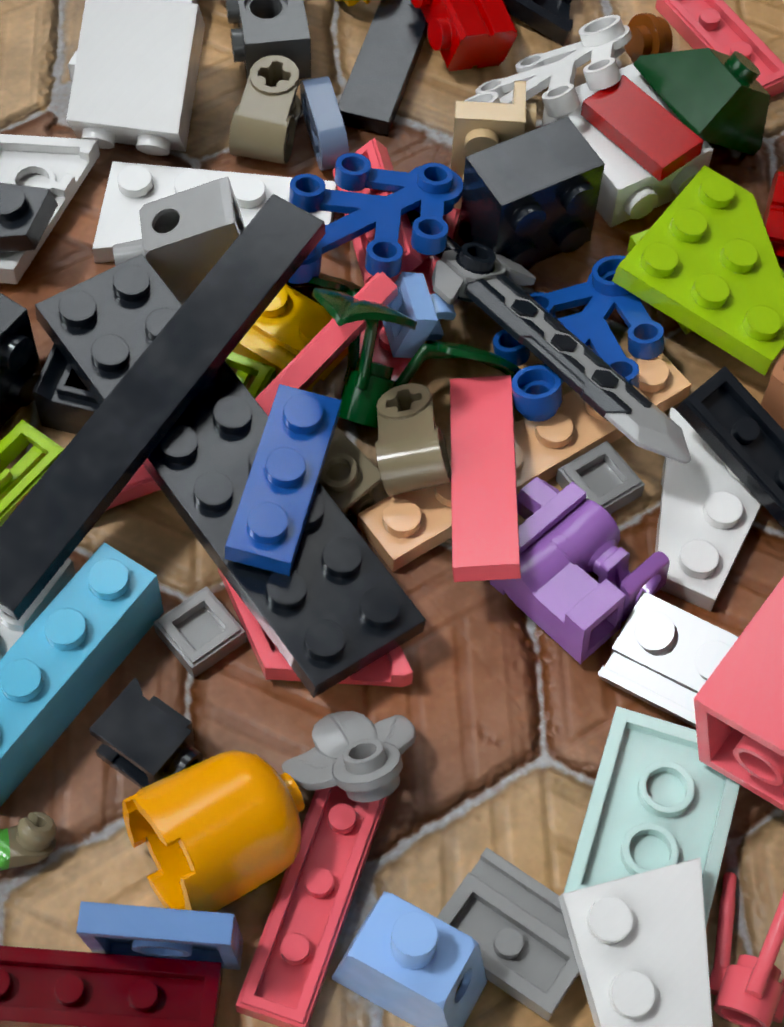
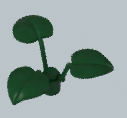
(367, 379)

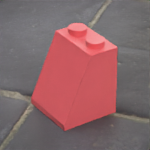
(743, 706)

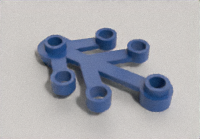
(427, 189)
(536, 387)

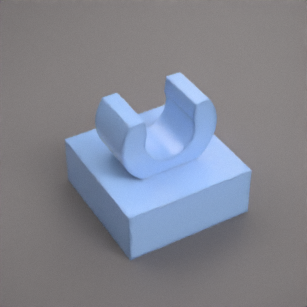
(422, 307)

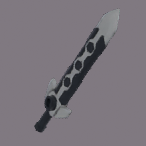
(494, 285)

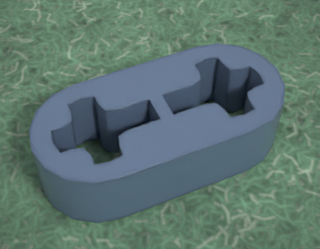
(323, 121)

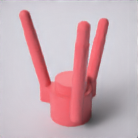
(749, 990)

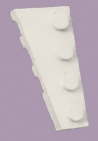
(138, 184)

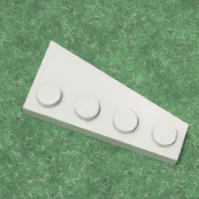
(643, 948)

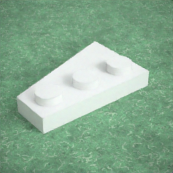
(48, 164)
(701, 520)

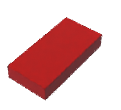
(642, 128)

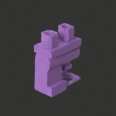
(558, 546)

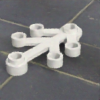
(600, 42)

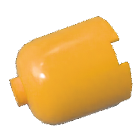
(216, 829)

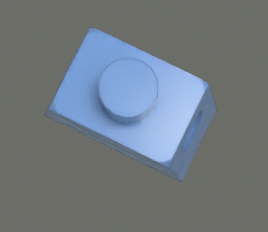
(413, 965)

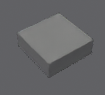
(603, 477)
(200, 632)

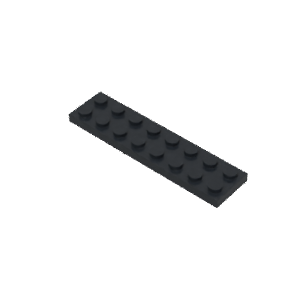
(340, 599)

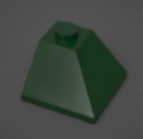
(711, 94)

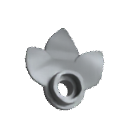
(354, 755)

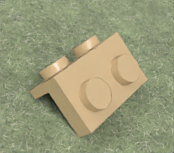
(487, 124)

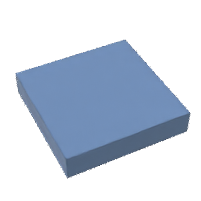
(161, 933)

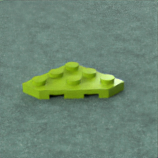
(713, 270)

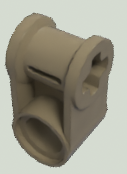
(268, 112)
(409, 445)

